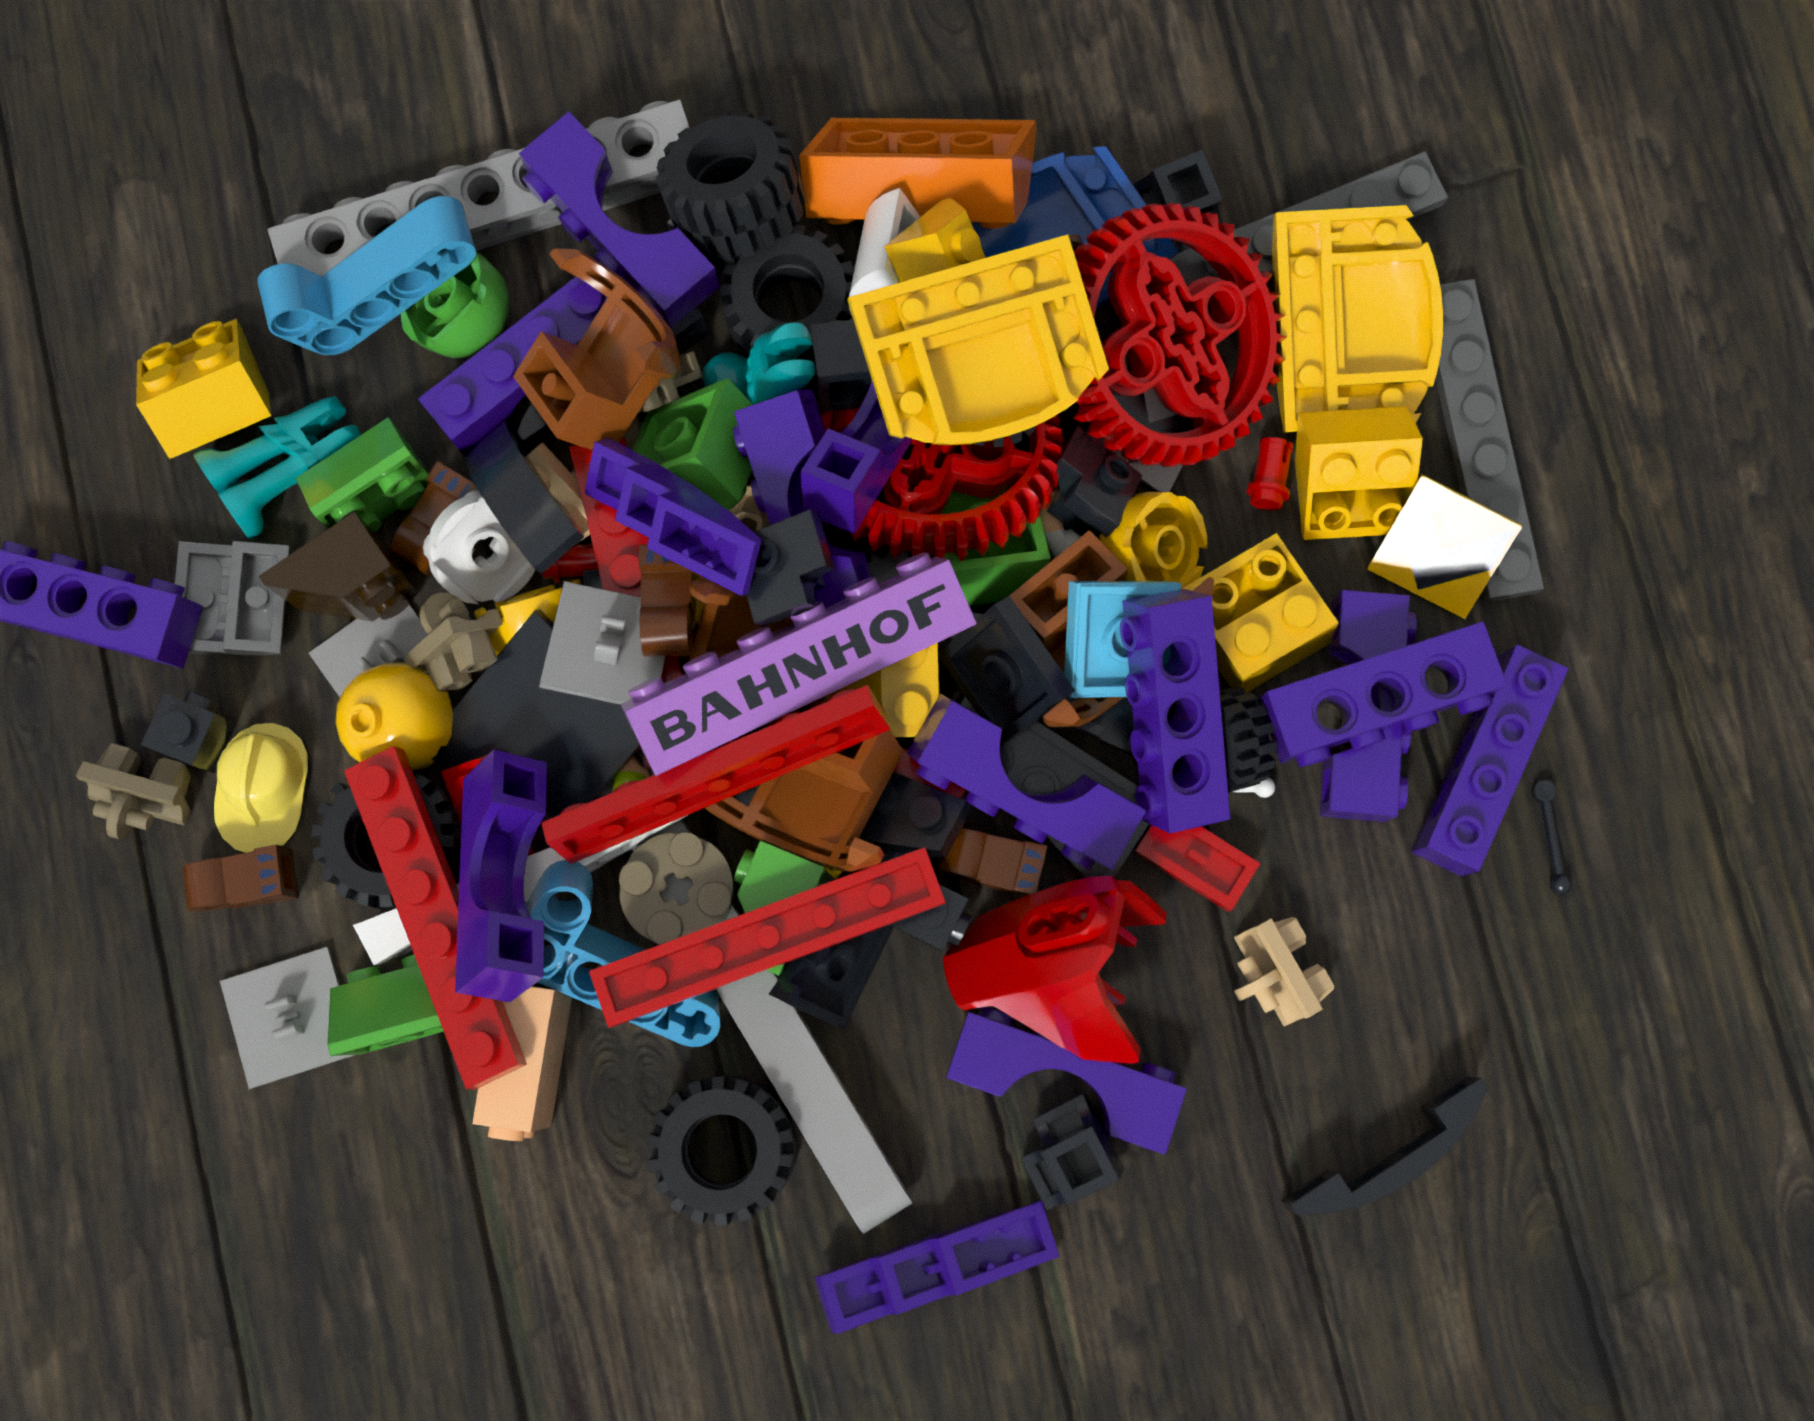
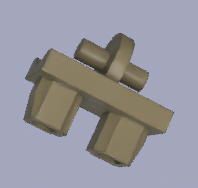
(454, 642)
(131, 799)

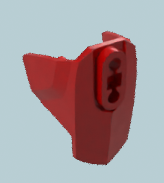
(1045, 959)

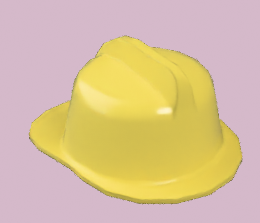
(260, 787)

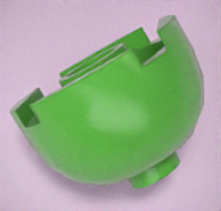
(461, 312)

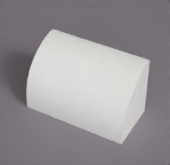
(882, 223)

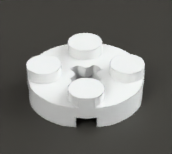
(451, 550)

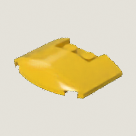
(1356, 310)
(981, 345)

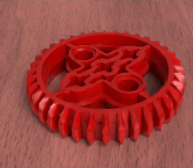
(1174, 337)
(925, 482)

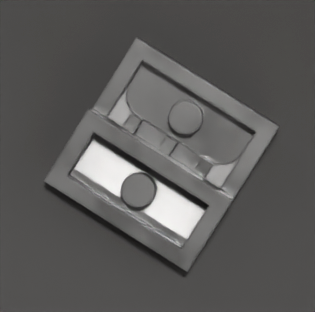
(237, 608)

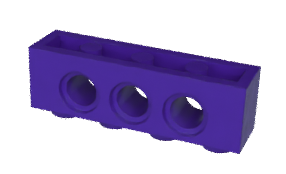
(158, 632)
(1461, 655)
(1195, 732)
(1489, 764)

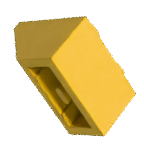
(201, 388)
(1355, 470)
(1265, 614)

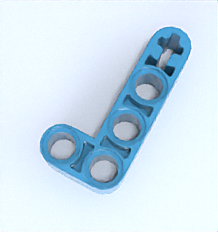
(371, 284)
(576, 942)

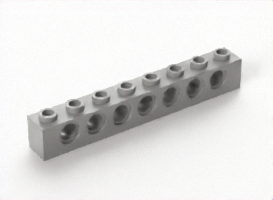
(513, 214)

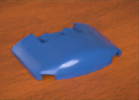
(1070, 199)

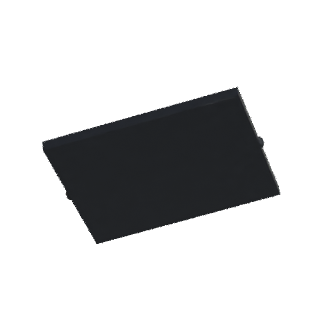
(508, 712)

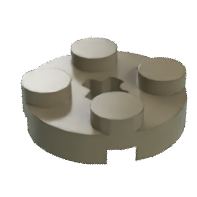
(645, 879)

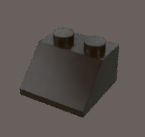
(343, 575)

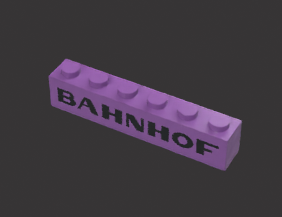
(797, 663)

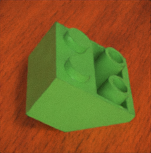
(366, 477)

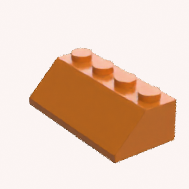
(973, 161)

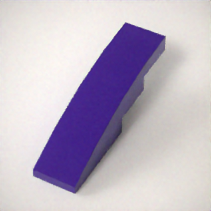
(674, 515)
(936, 1267)

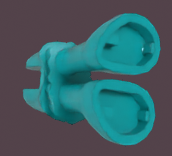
(770, 367)
(293, 436)

